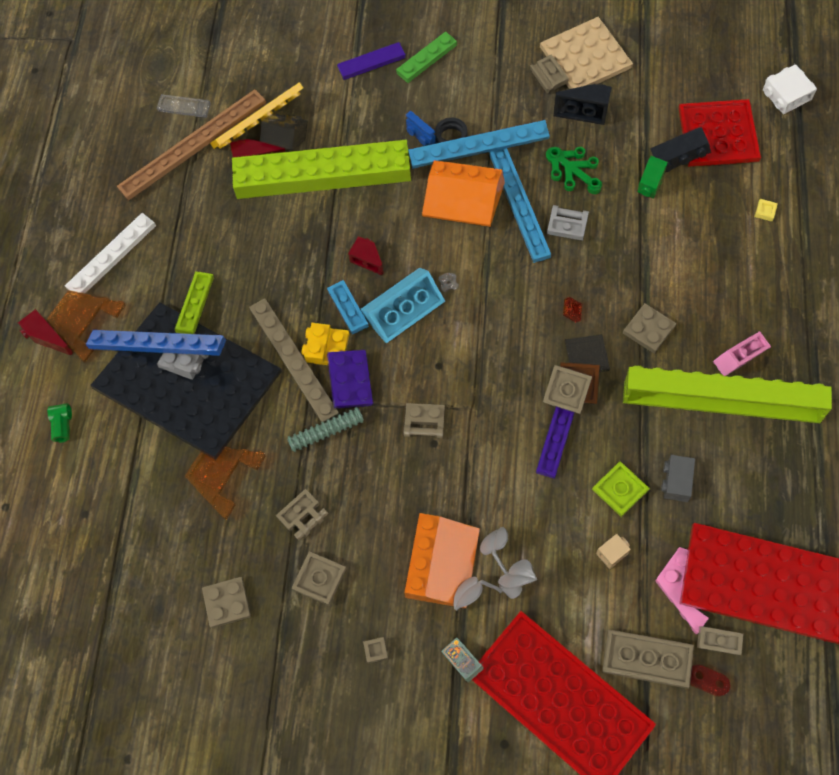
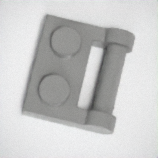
(565, 226)

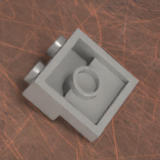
(182, 364)

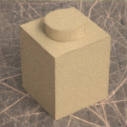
(613, 551)

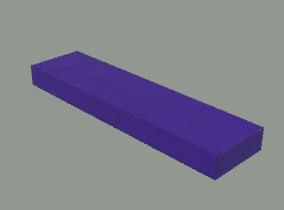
(371, 61)
(555, 442)

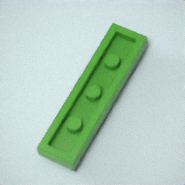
(426, 57)

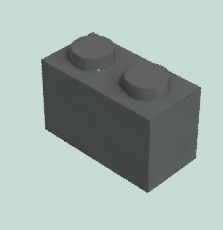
(679, 478)

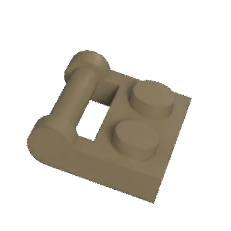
(424, 415)

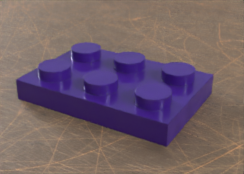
(349, 379)

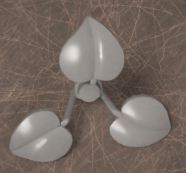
(510, 583)

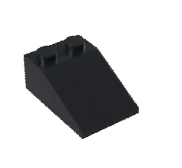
(583, 103)

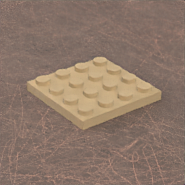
(587, 54)

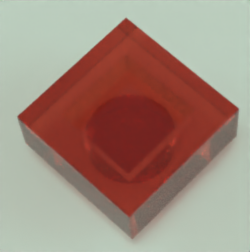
(572, 309)

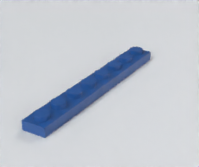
(156, 342)

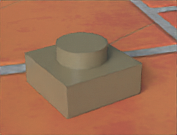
(375, 650)

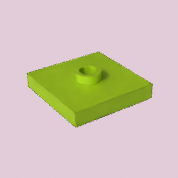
(620, 489)

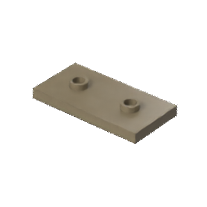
(648, 659)

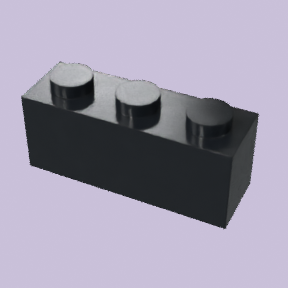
(682, 149)

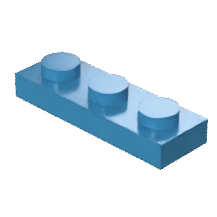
(347, 307)

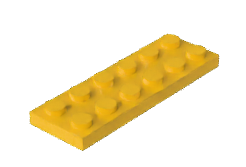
(252, 120)

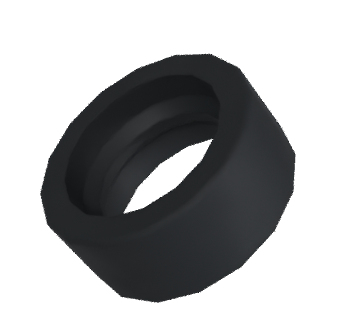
(450, 123)

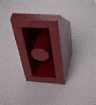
(366, 255)

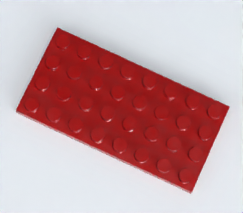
(762, 582)
(561, 700)

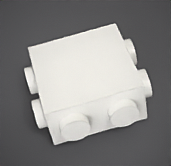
(789, 89)

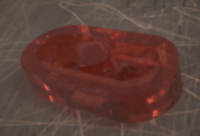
(709, 680)

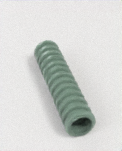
(325, 429)

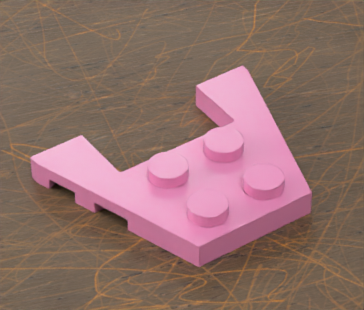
(671, 583)

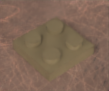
(649, 328)
(567, 389)
(319, 578)
(226, 602)

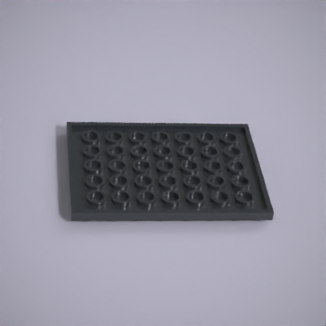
(198, 410)

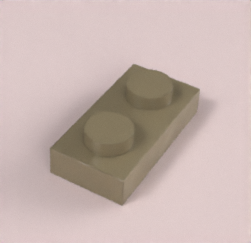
(720, 640)

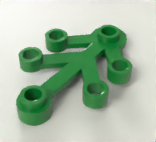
(573, 167)

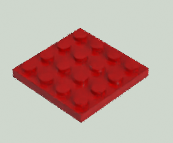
(727, 128)

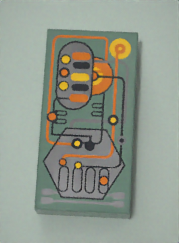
(462, 660)

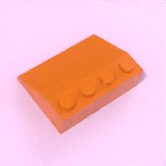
(463, 193)
(440, 559)

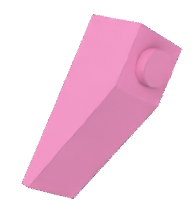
(741, 353)

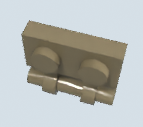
(297, 510)

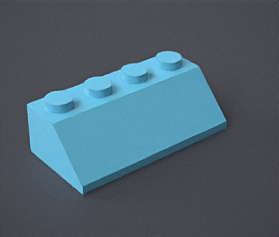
(403, 304)

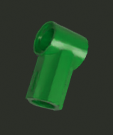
(59, 417)

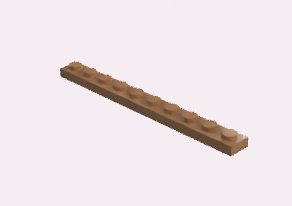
(191, 145)

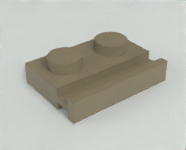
(549, 73)

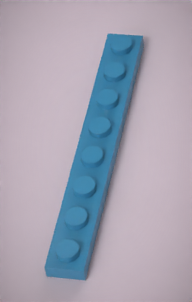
(479, 144)
(521, 206)

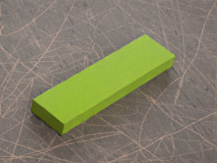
(194, 303)

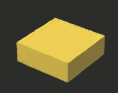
(766, 210)

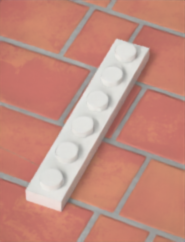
(111, 254)

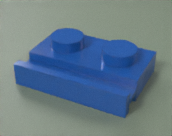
(419, 129)

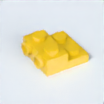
(323, 340)

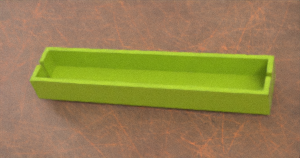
(321, 169)
(727, 394)

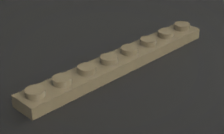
(294, 361)

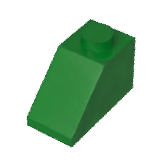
(652, 177)

